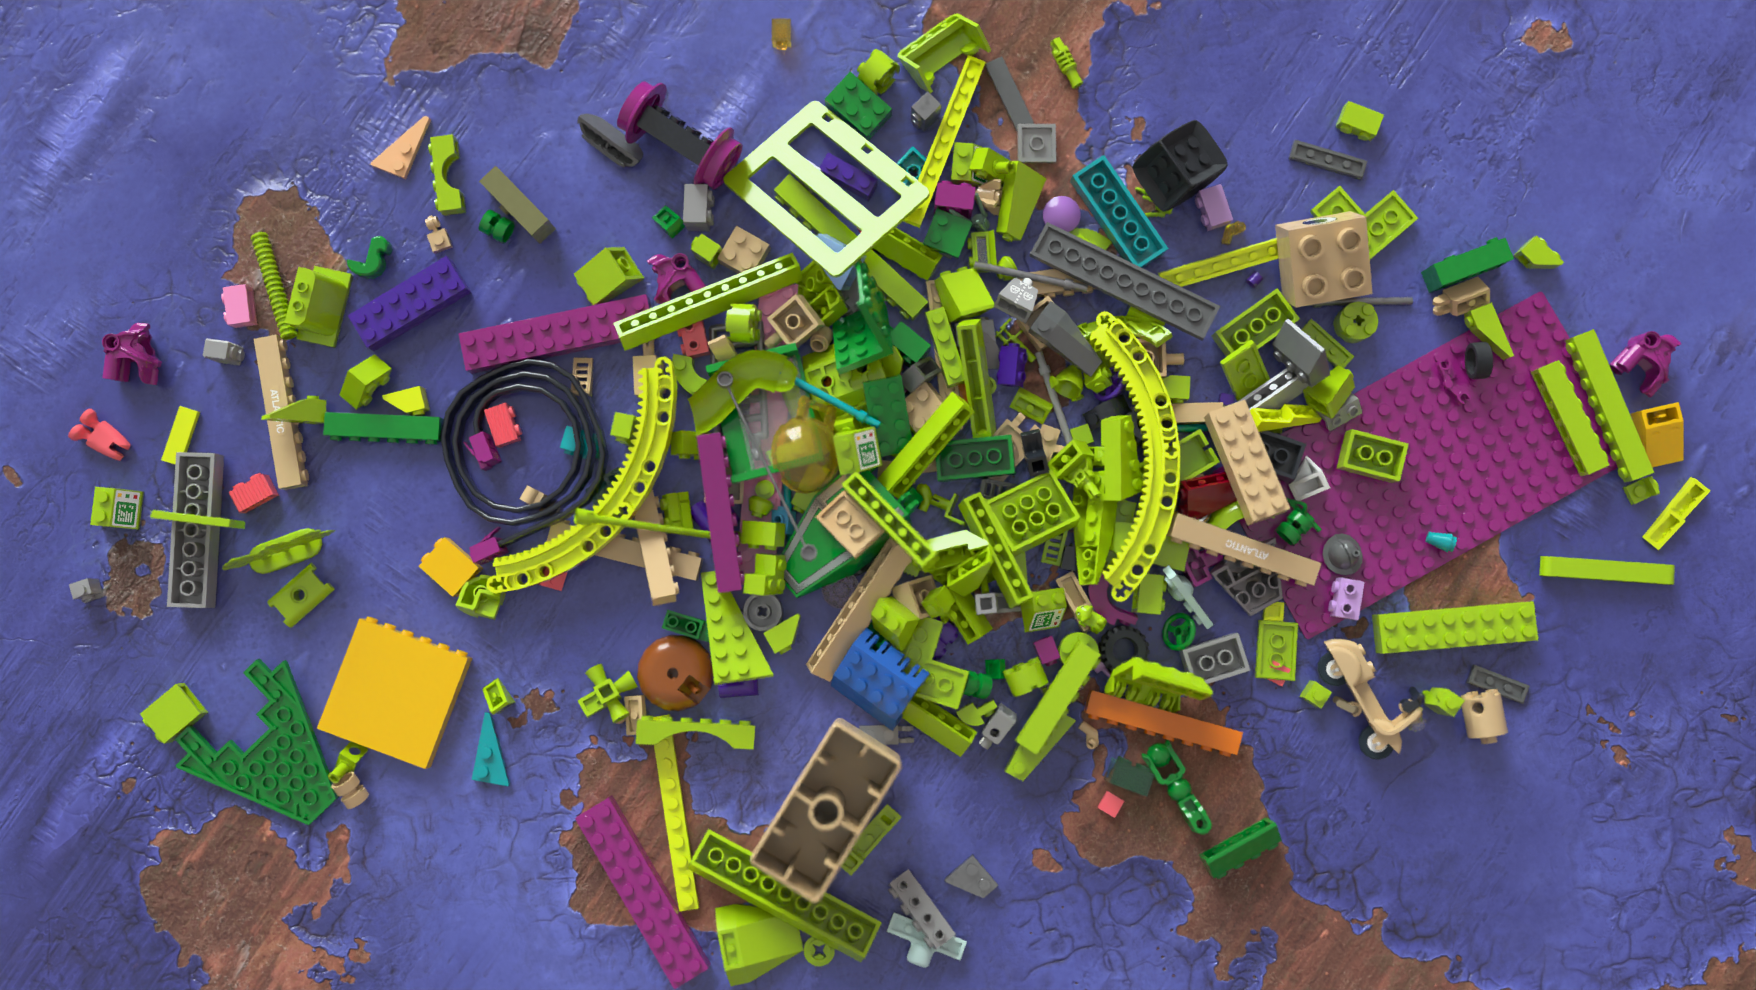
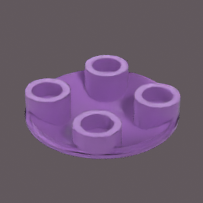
(1062, 213)

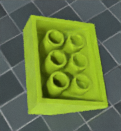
(1033, 513)

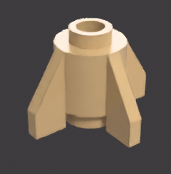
(990, 195)

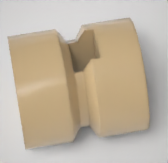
(350, 790)

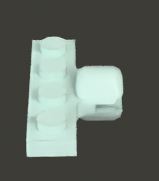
(1182, 590)
(919, 952)

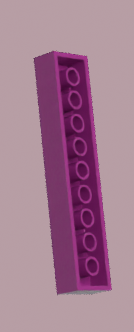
(548, 334)
(643, 892)

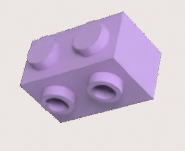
(1213, 207)
(1346, 598)

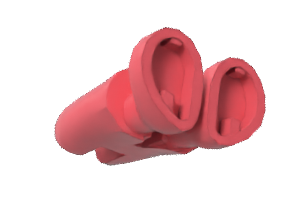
(101, 438)

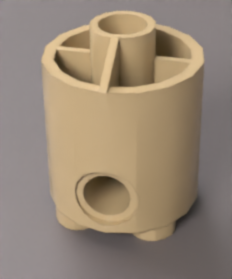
(1487, 721)

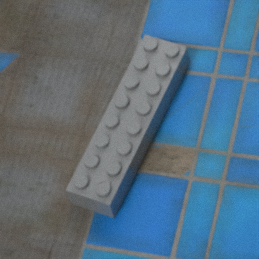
(195, 545)

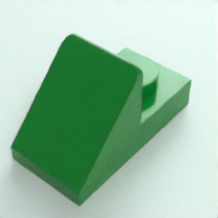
(669, 221)

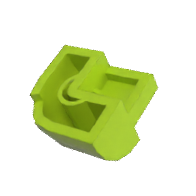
(478, 600)

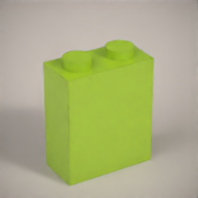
(173, 713)

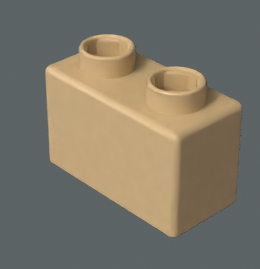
(827, 810)

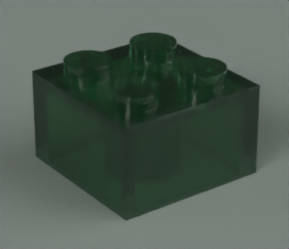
(1129, 776)

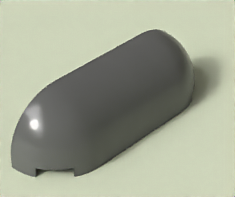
(609, 140)

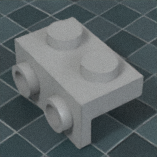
(1348, 411)

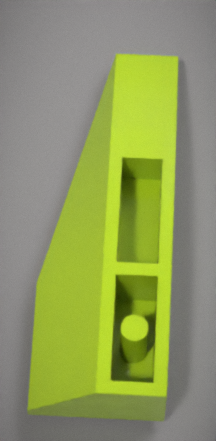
(1093, 532)

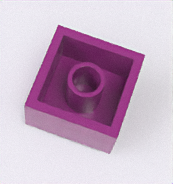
(955, 197)

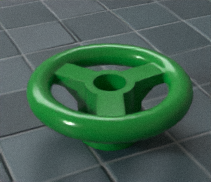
(1182, 633)

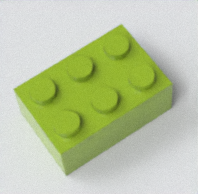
(1372, 456)

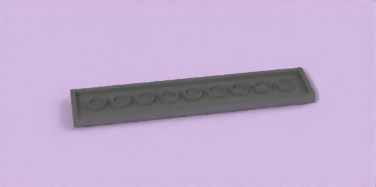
(1124, 281)

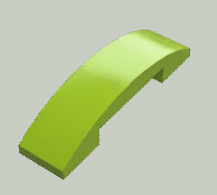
(870, 837)

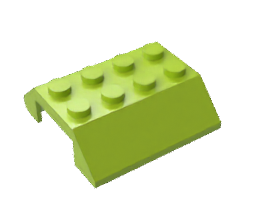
(1150, 679)

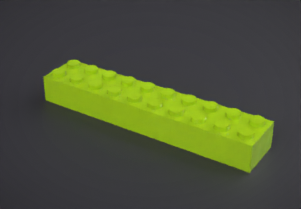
(825, 920)

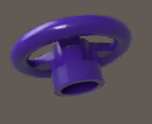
(1113, 390)

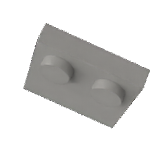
(1036, 143)

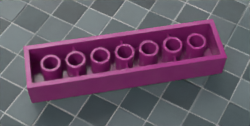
(719, 512)

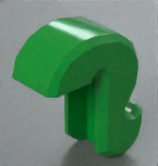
(375, 261)

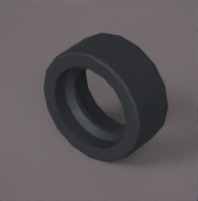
(1478, 360)

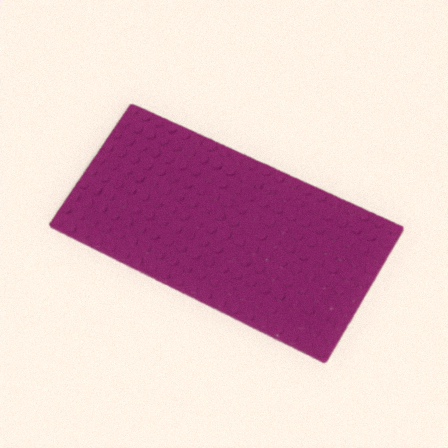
(1464, 470)

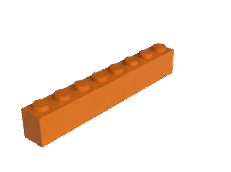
(1163, 722)

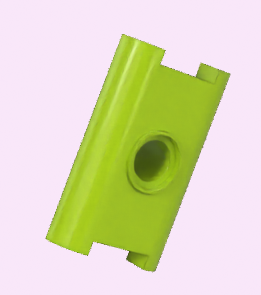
(288, 599)

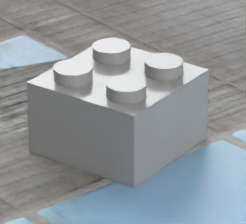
(697, 207)

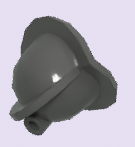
(1342, 554)

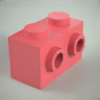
(694, 340)

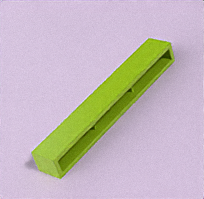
(1609, 406)

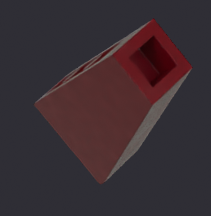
(1205, 495)

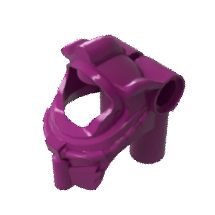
(672, 277)
(129, 347)
(1652, 355)

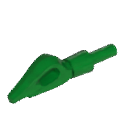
(1293, 503)

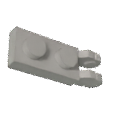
(885, 735)

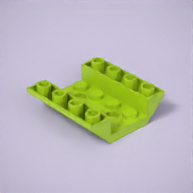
(844, 387)

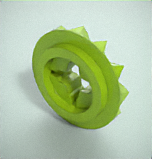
(819, 959)

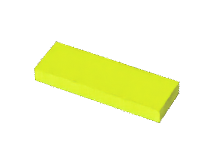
(180, 434)

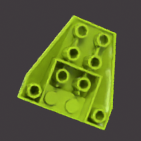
(753, 941)

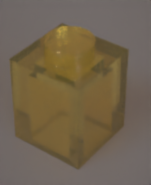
(781, 33)

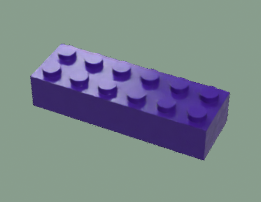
(409, 303)

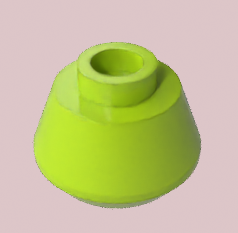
(1006, 262)
(759, 506)

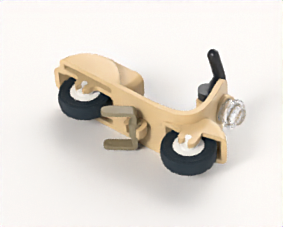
(1348, 666)

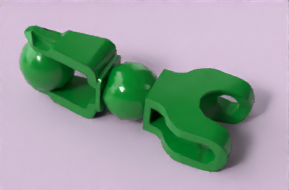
(1177, 787)

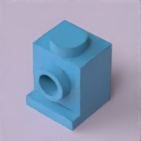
(782, 516)

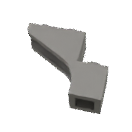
(992, 603)

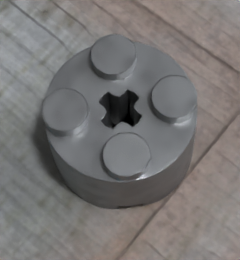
(762, 623)

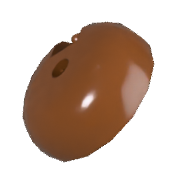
(675, 672)

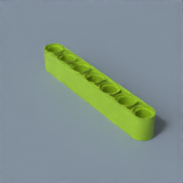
(1607, 570)

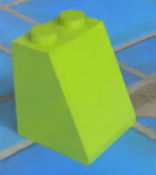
(608, 275)
(963, 294)

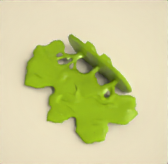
(281, 551)

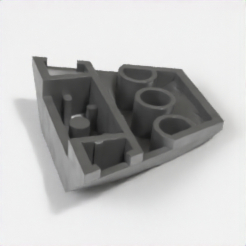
(1248, 586)

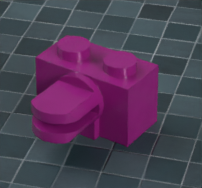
(1197, 566)

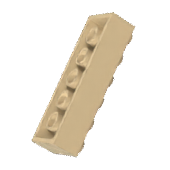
(1246, 462)

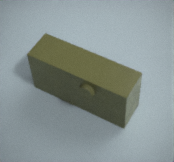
(517, 204)

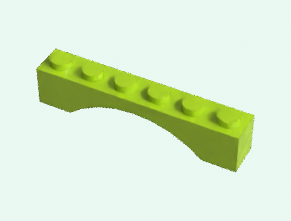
(653, 731)

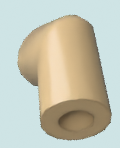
(1092, 737)

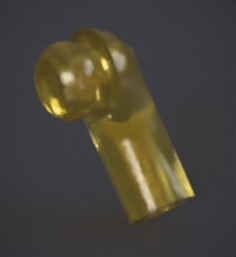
(1231, 230)

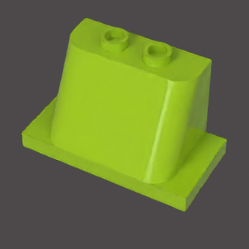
(318, 304)

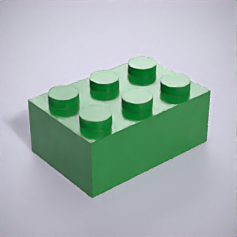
(858, 106)

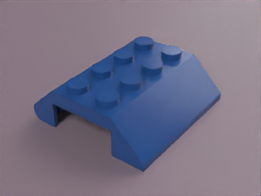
(876, 680)

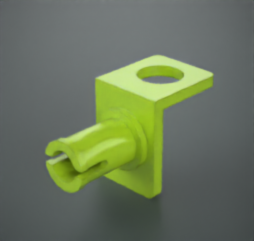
(948, 506)
(346, 761)

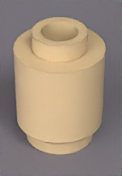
(821, 339)

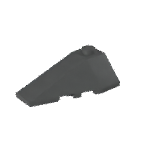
(1062, 335)

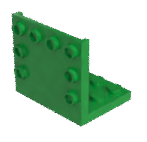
(866, 333)

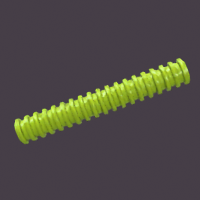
(273, 284)

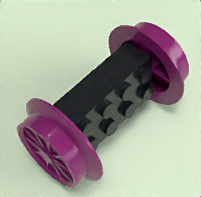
(644, 113)

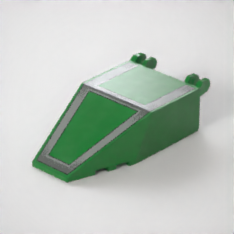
(832, 559)

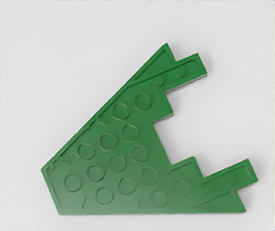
(282, 766)

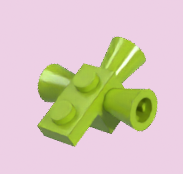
(606, 694)

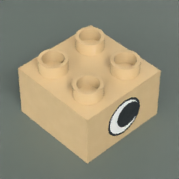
(1324, 259)

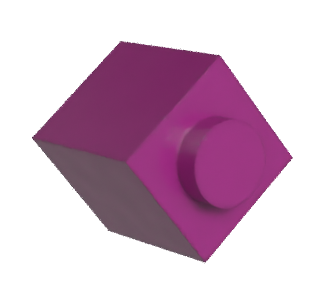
(1046, 650)

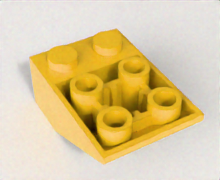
(1661, 433)

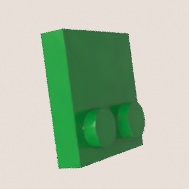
(947, 233)

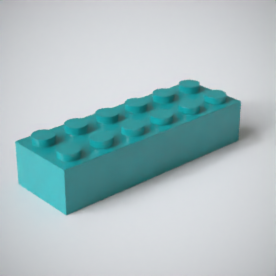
(1118, 213)

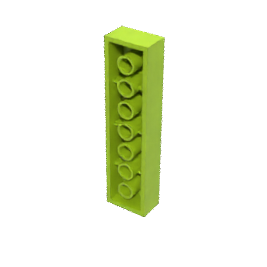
(1454, 627)

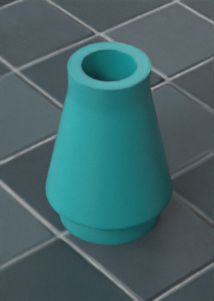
(1442, 541)

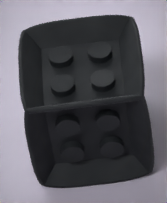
(1179, 165)

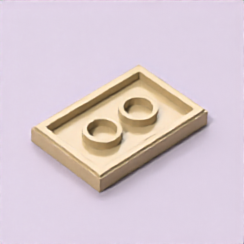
(849, 524)

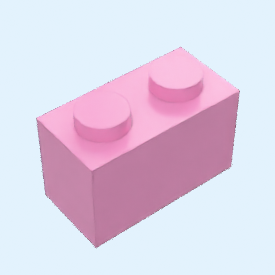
(239, 306)

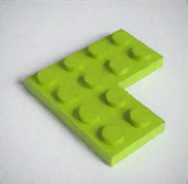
(1384, 220)
(945, 682)

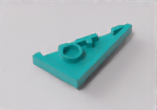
(489, 763)

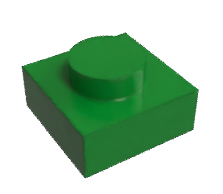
(995, 668)

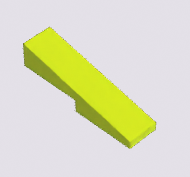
(1287, 416)
(1674, 514)

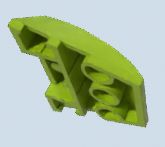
(821, 294)
(952, 551)

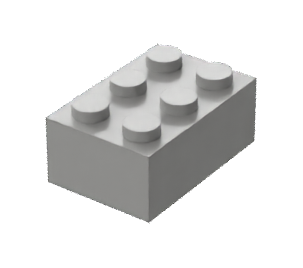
(1216, 658)

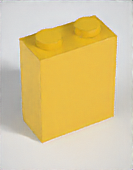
(449, 566)

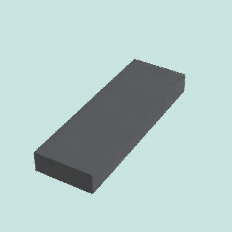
(1506, 686)

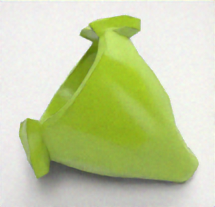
(1068, 383)

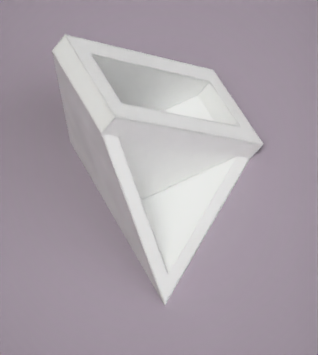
(1308, 480)

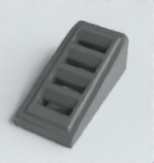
(985, 481)

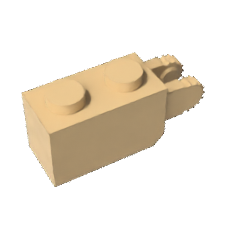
(1462, 298)

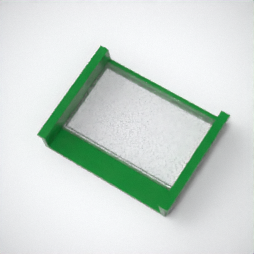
(764, 415)

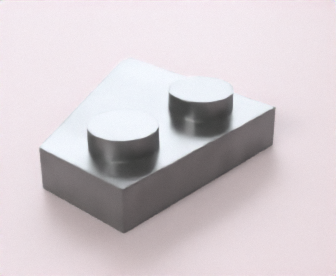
(972, 878)

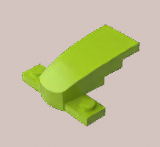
(1169, 554)

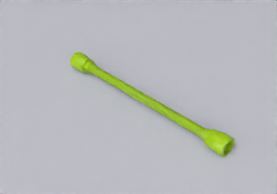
(587, 517)

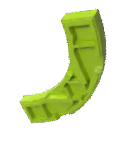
(1142, 329)

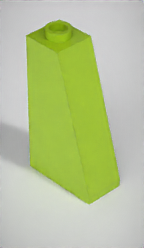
(1018, 201)

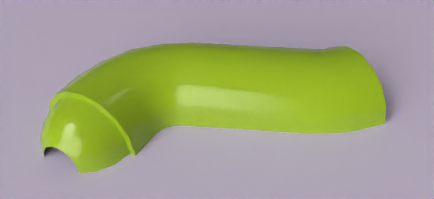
(749, 371)

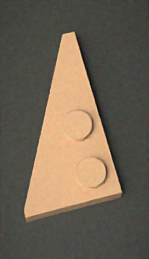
(401, 154)

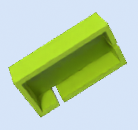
(1192, 458)

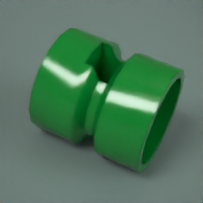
(495, 225)
(1289, 532)
(978, 685)

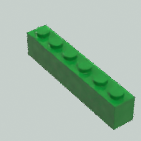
(382, 427)

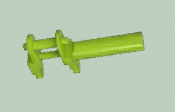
(1014, 339)

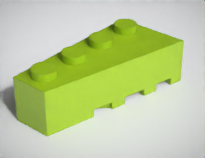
(1120, 458)
(1024, 761)

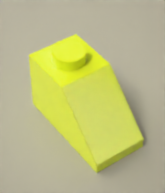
(410, 400)

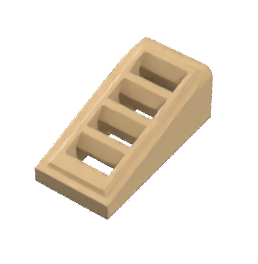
(589, 383)

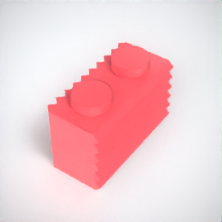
(503, 425)
(253, 493)

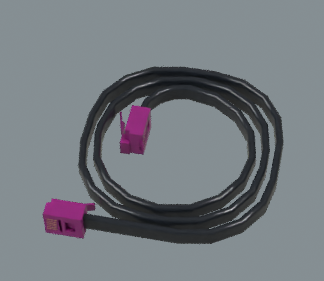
(488, 456)

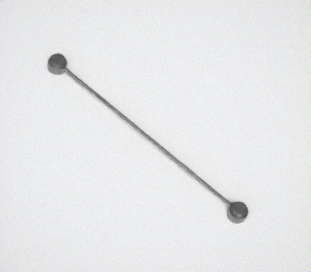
(808, 551)

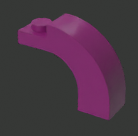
(1105, 608)

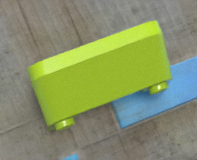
(941, 46)

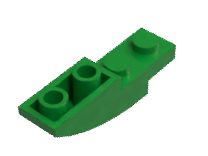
(686, 625)

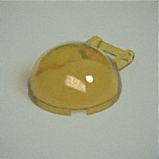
(806, 449)

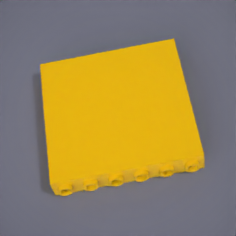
(395, 692)

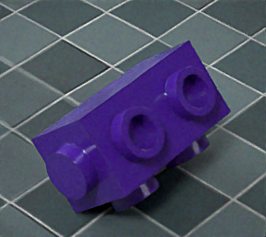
(1011, 365)

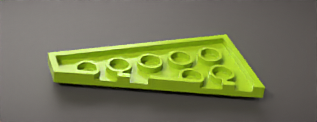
(732, 644)

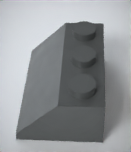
(1300, 354)

